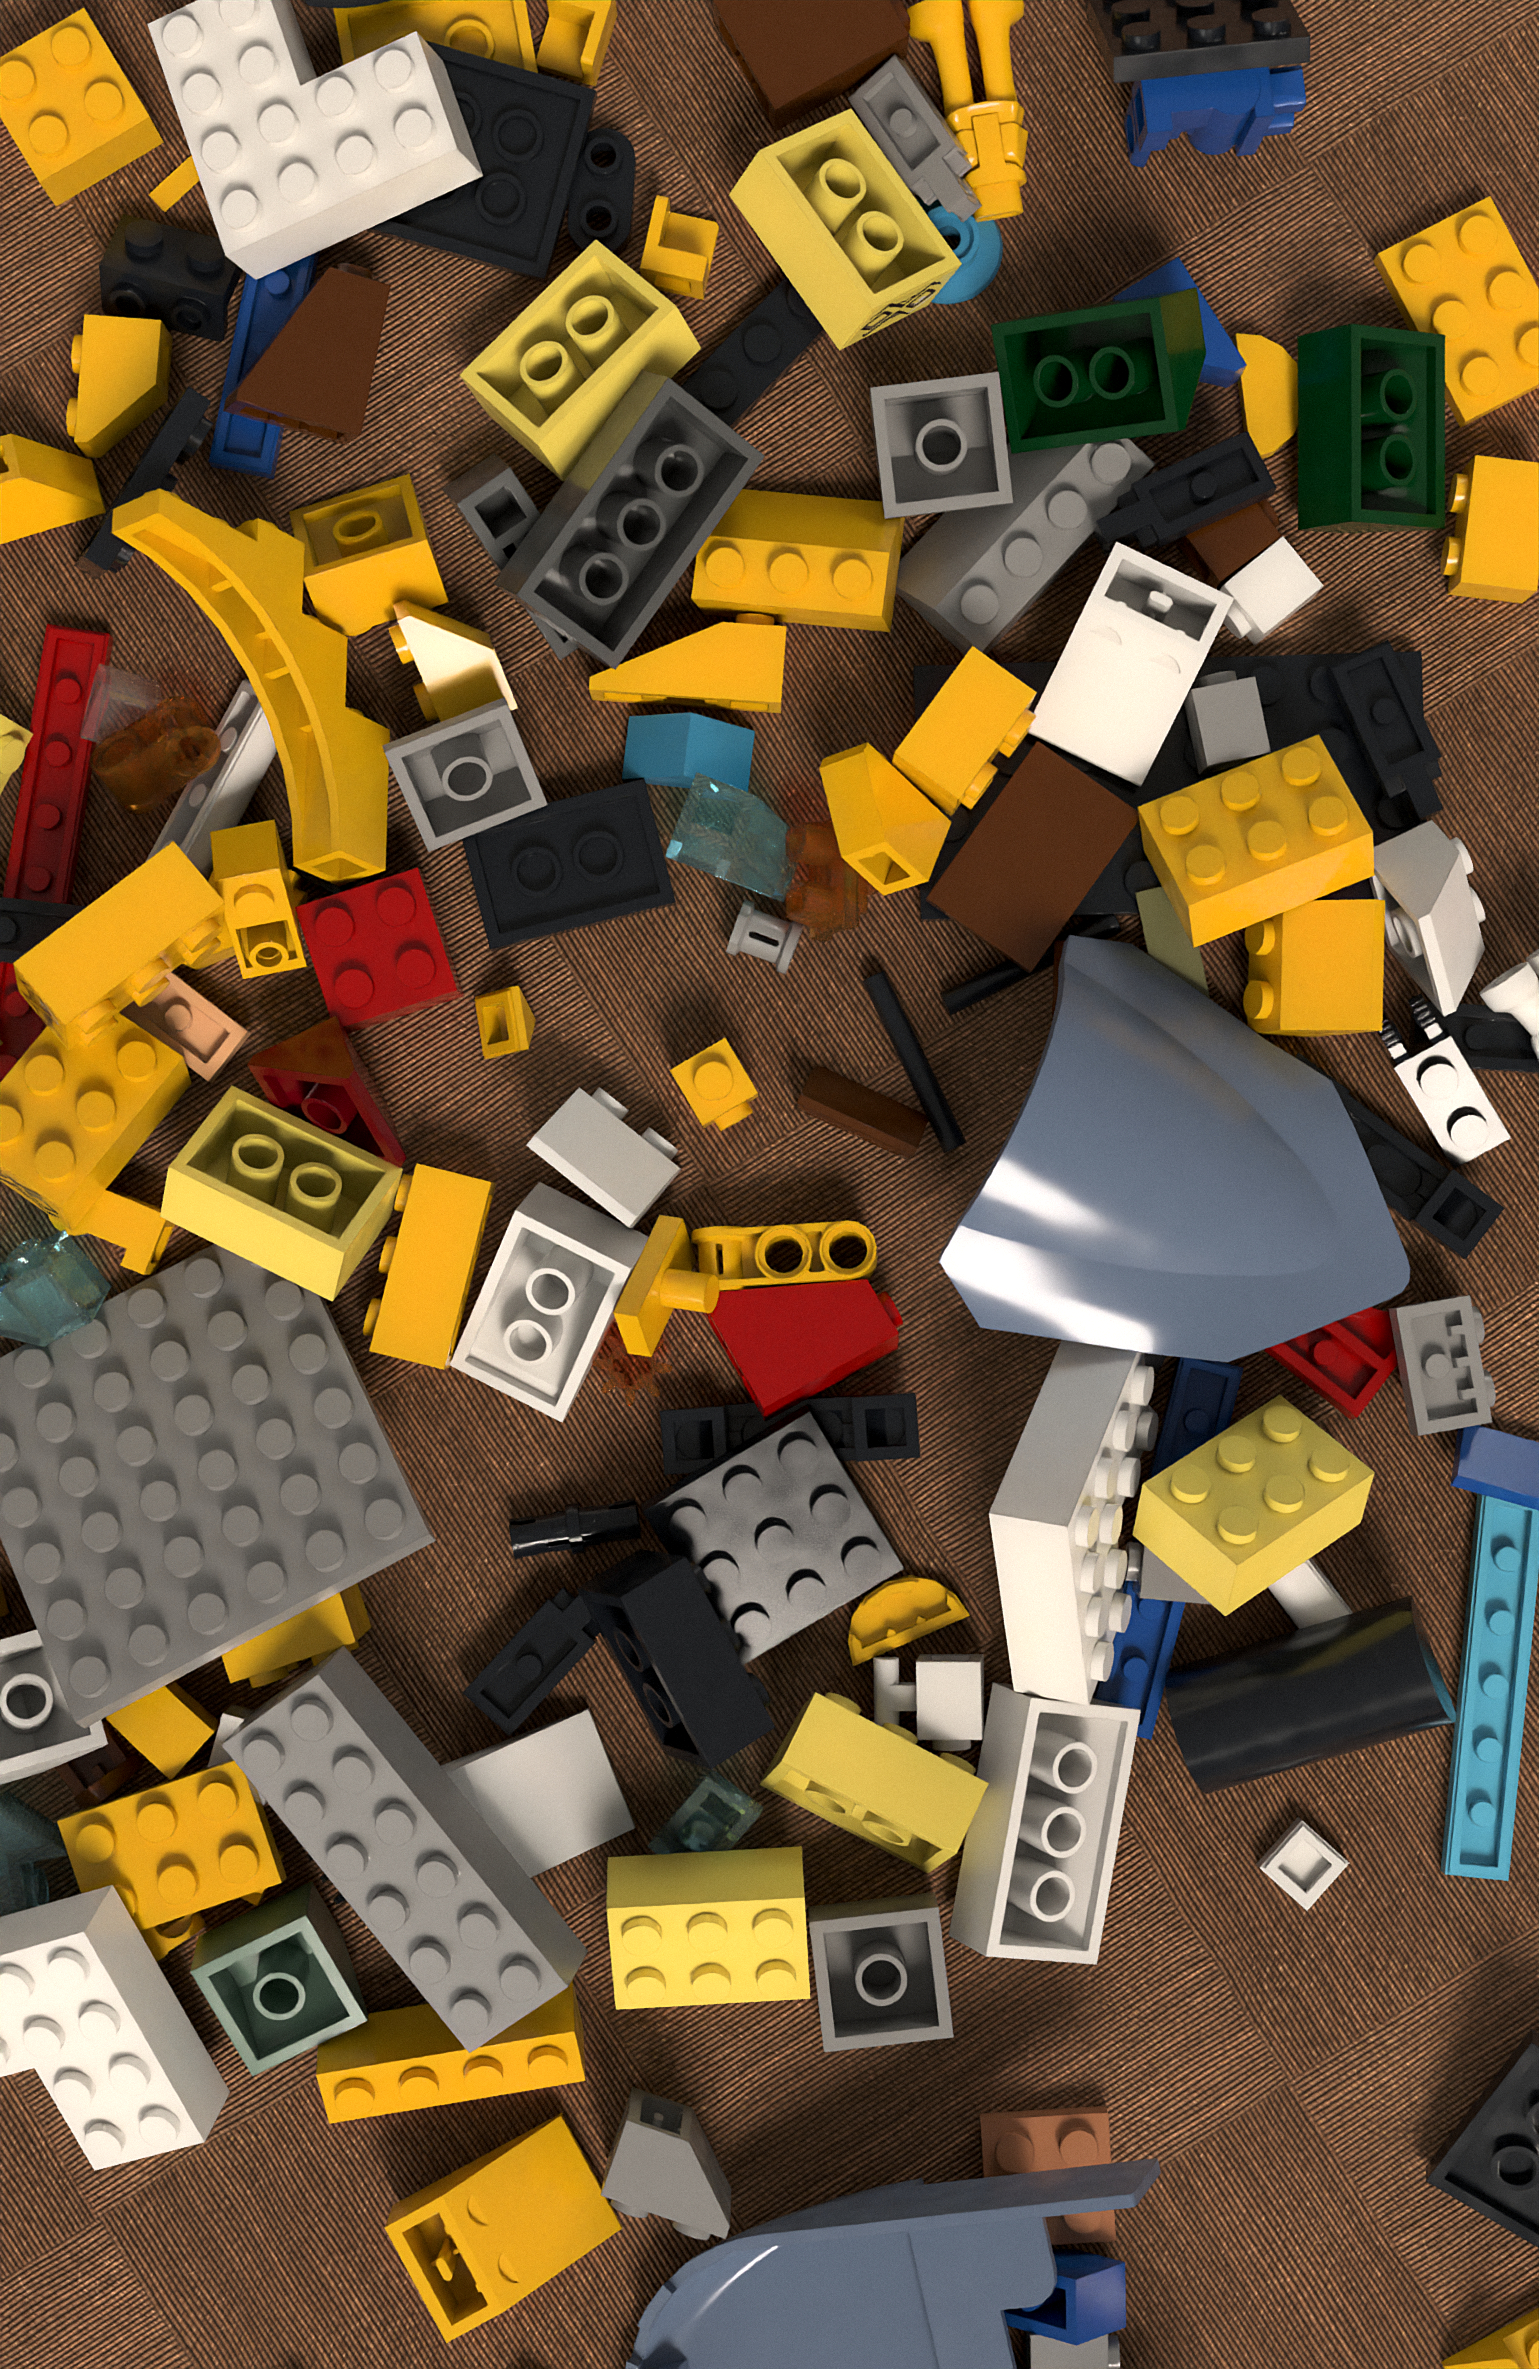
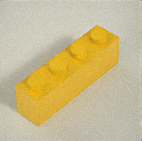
(415, 2061)

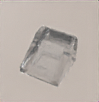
(117, 701)

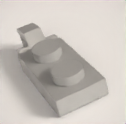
(915, 138)

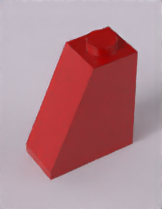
(802, 1337)

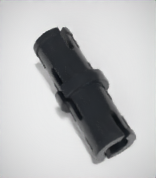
(575, 1528)

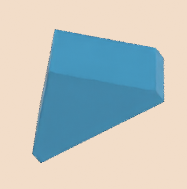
(677, 745)

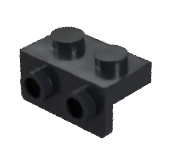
(168, 277)

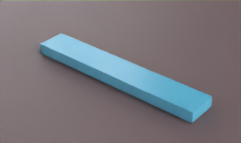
(1492, 1691)

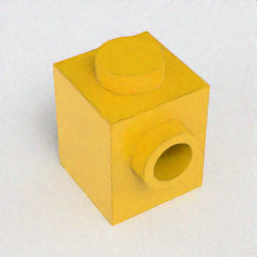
(716, 1086)

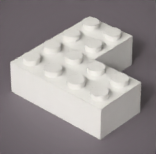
(300, 155)
(1063, 1519)
(103, 2030)

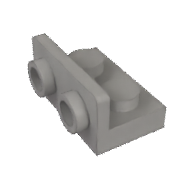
(1442, 1364)

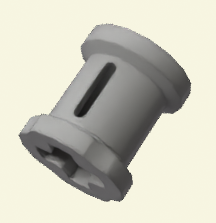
(746, 941)

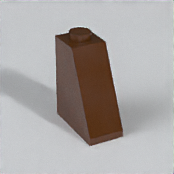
(809, 49)
(319, 360)

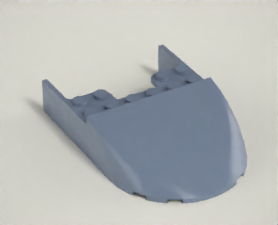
(880, 2276)

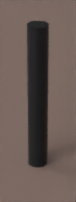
(1008, 973)
(914, 1061)

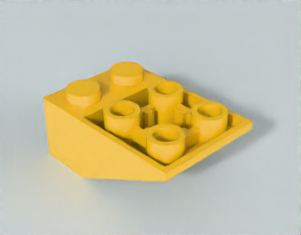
(501, 2226)

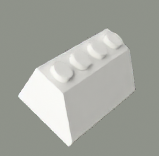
(1045, 1828)

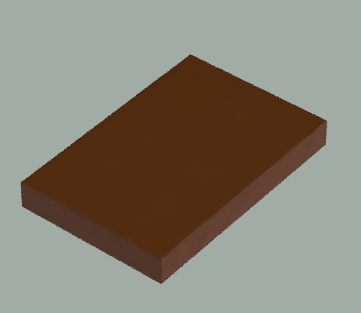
(1033, 857)

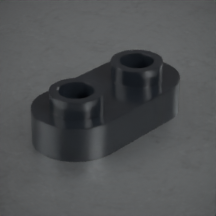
(603, 192)

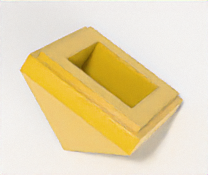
(504, 1022)

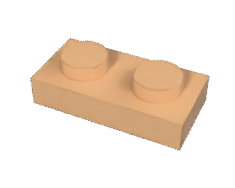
(190, 1027)

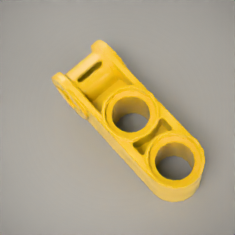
(747, 1251)

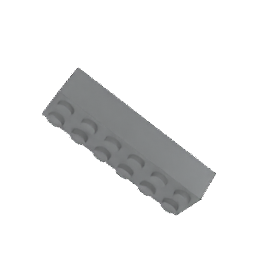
(406, 1849)

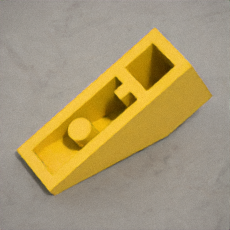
(714, 669)

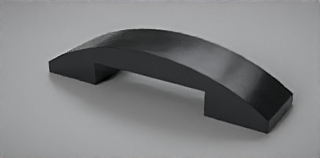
(1417, 1185)
(854, 1426)

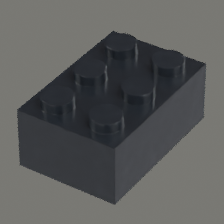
(678, 1656)

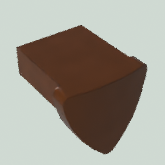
(100, 1771)

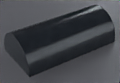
(1307, 1696)

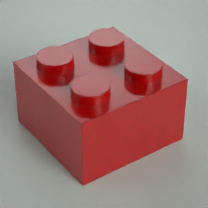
(379, 951)

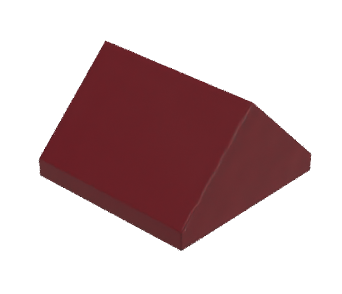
(329, 1086)

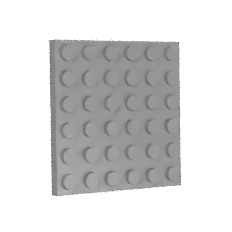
(191, 1477)

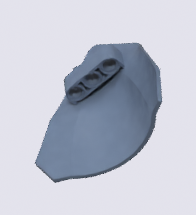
(1171, 1181)

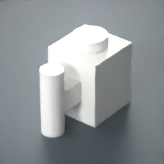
(945, 1696)

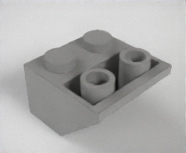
(667, 2168)

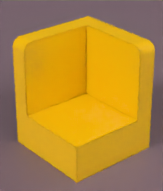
(577, 38)
(678, 251)

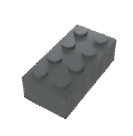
(629, 518)

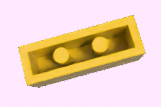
(429, 1266)

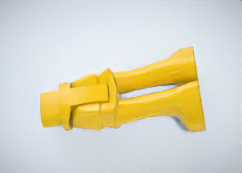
(986, 129)

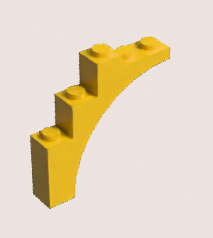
(297, 666)

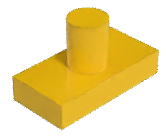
(660, 1284)

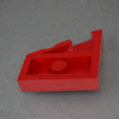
(1343, 1359)

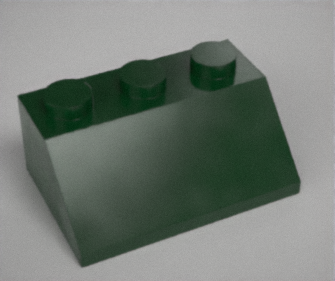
(1100, 370)
(1371, 430)

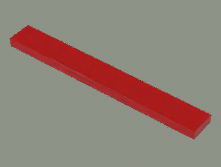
(50, 804)

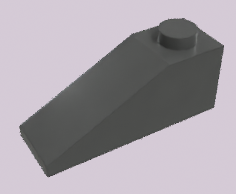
(499, 519)

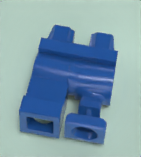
(1213, 110)

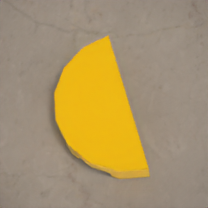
(1267, 392)
(900, 1613)

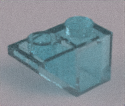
(733, 838)
(48, 1290)

